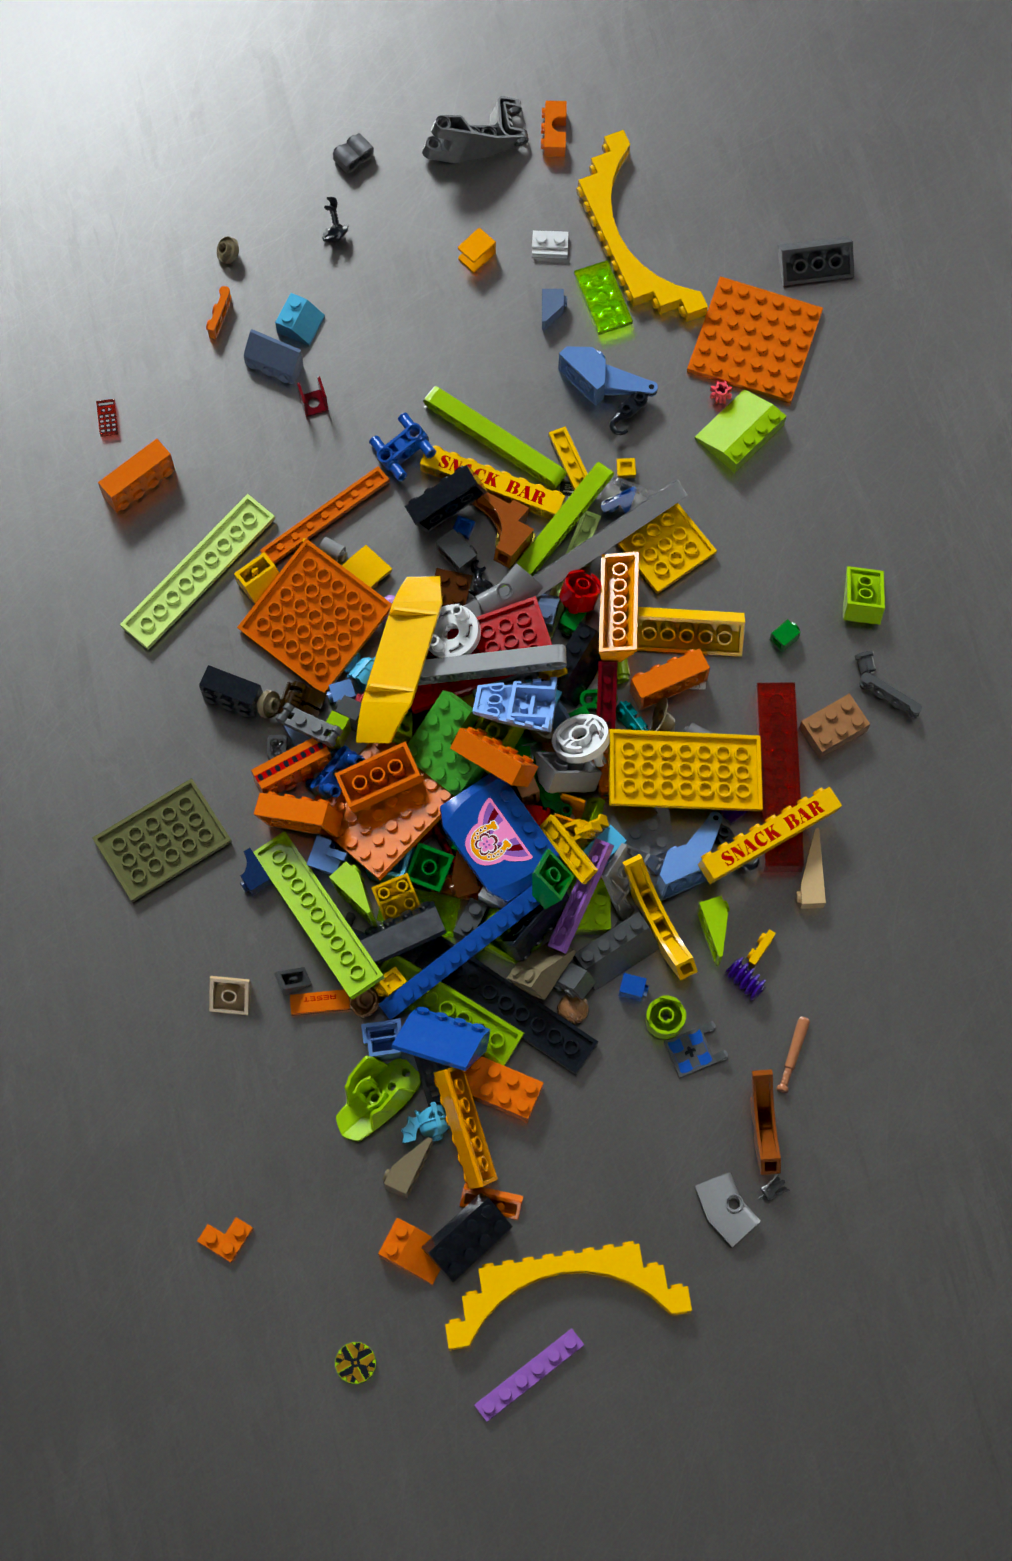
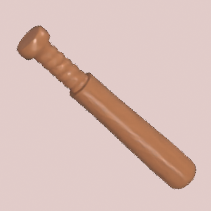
(795, 1048)

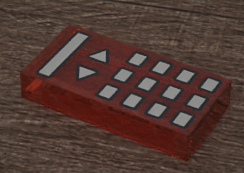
(107, 417)

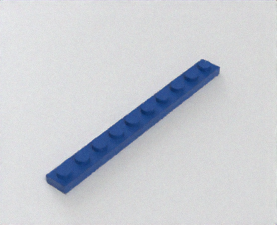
(459, 954)

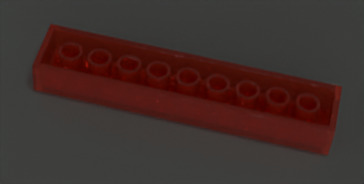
(780, 767)

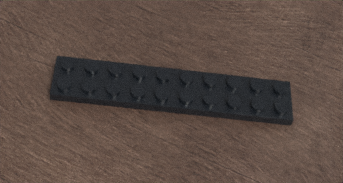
(540, 1024)

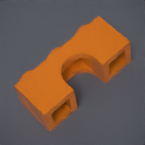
(554, 141)

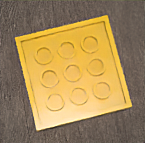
(668, 548)

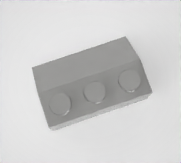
(566, 777)

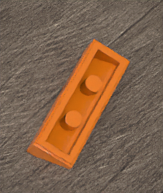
(507, 1203)

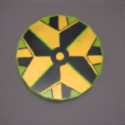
(355, 1363)

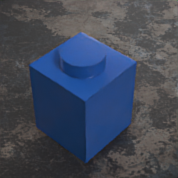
(633, 987)

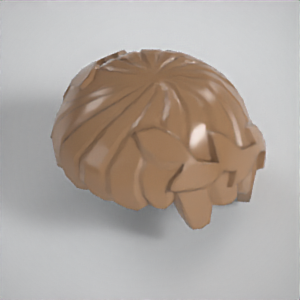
(365, 1003)
(573, 1009)

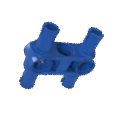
(402, 446)
(325, 783)

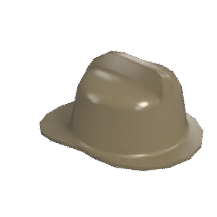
(661, 718)

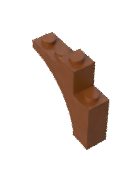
(509, 522)
(764, 1122)

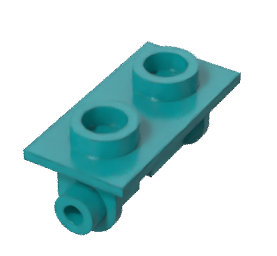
(625, 713)

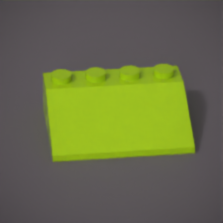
(741, 429)

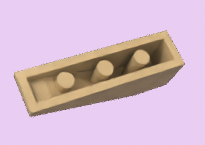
(812, 889)

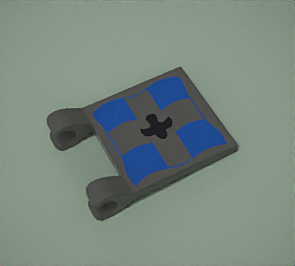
(691, 1051)

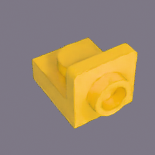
(392, 981)

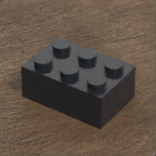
(230, 691)

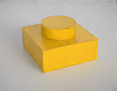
(626, 468)

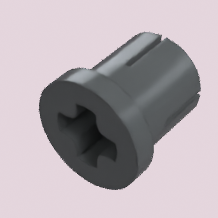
(863, 659)

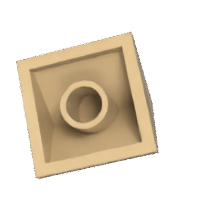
(229, 995)

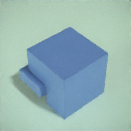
(325, 857)
(380, 1037)

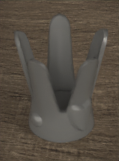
(773, 1188)

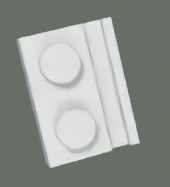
(550, 244)

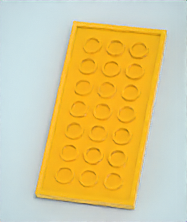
(685, 770)

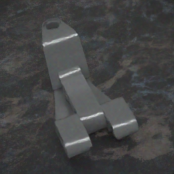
(459, 142)

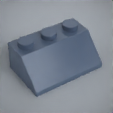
(273, 357)

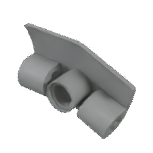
(520, 586)
(730, 1223)

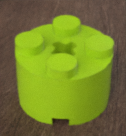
(676, 1017)

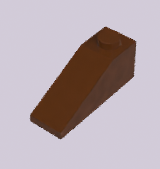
(463, 878)

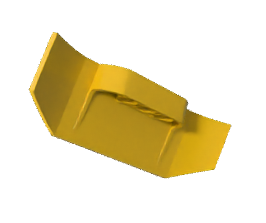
(399, 659)

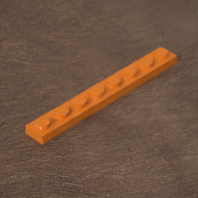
(326, 515)

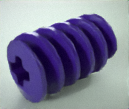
(746, 978)

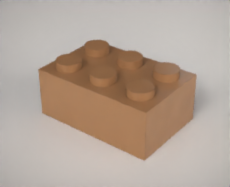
(834, 726)

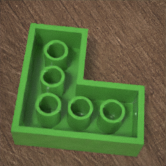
(433, 741)

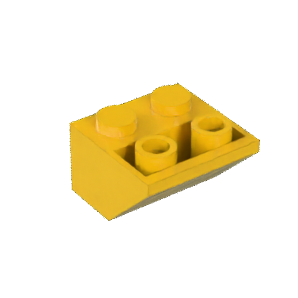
(256, 576)

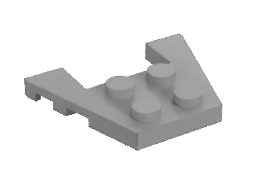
(650, 835)
(617, 881)

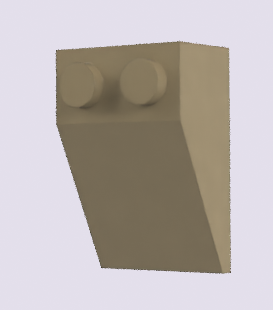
(540, 970)
(406, 1171)

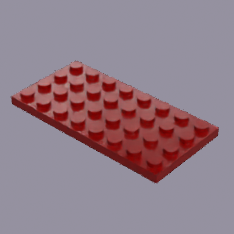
(503, 629)

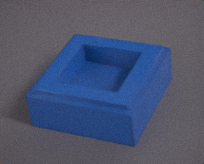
(464, 526)

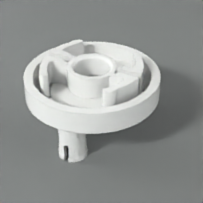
(459, 618)
(586, 748)

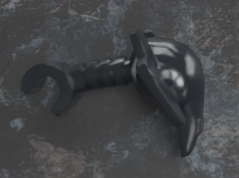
(337, 230)
(480, 585)

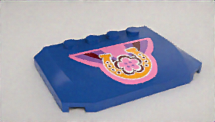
(495, 836)

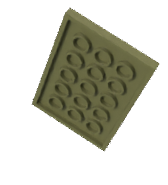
(162, 840)

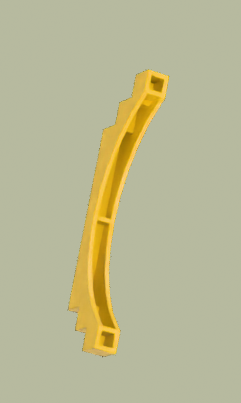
(638, 281)
(619, 1263)

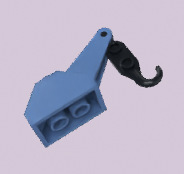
(594, 378)
(680, 865)

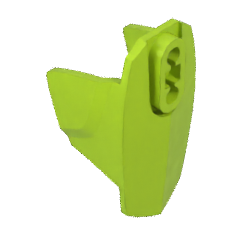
(370, 1095)

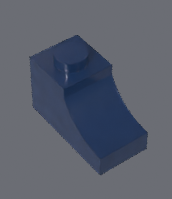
(254, 877)

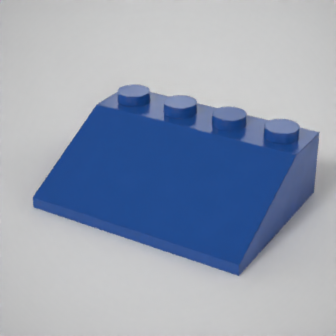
(442, 1038)

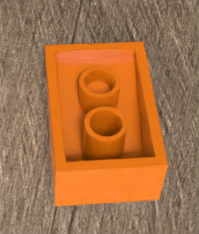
(404, 1250)

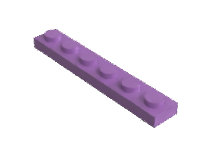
(580, 899)
(529, 1375)

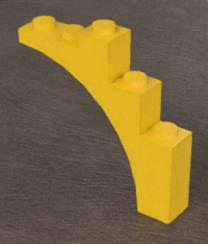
(649, 904)

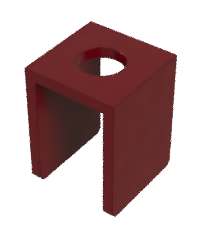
(319, 394)

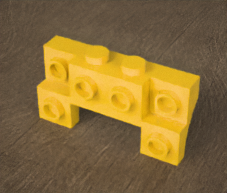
(585, 831)

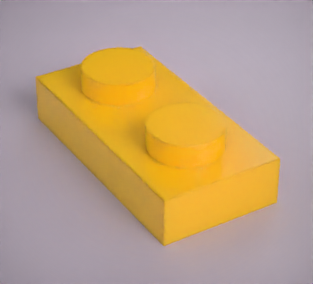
(764, 941)

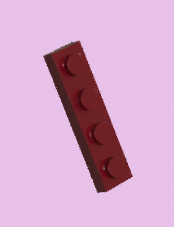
(607, 692)

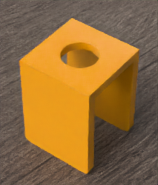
(477, 250)
(577, 805)

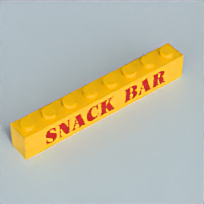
(498, 483)
(769, 835)

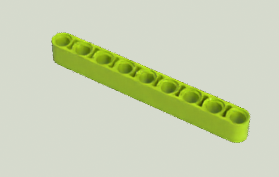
(495, 437)
(565, 519)

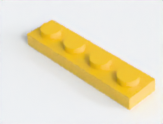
(568, 456)
(568, 849)

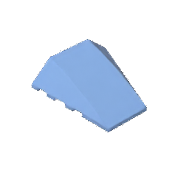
(518, 704)

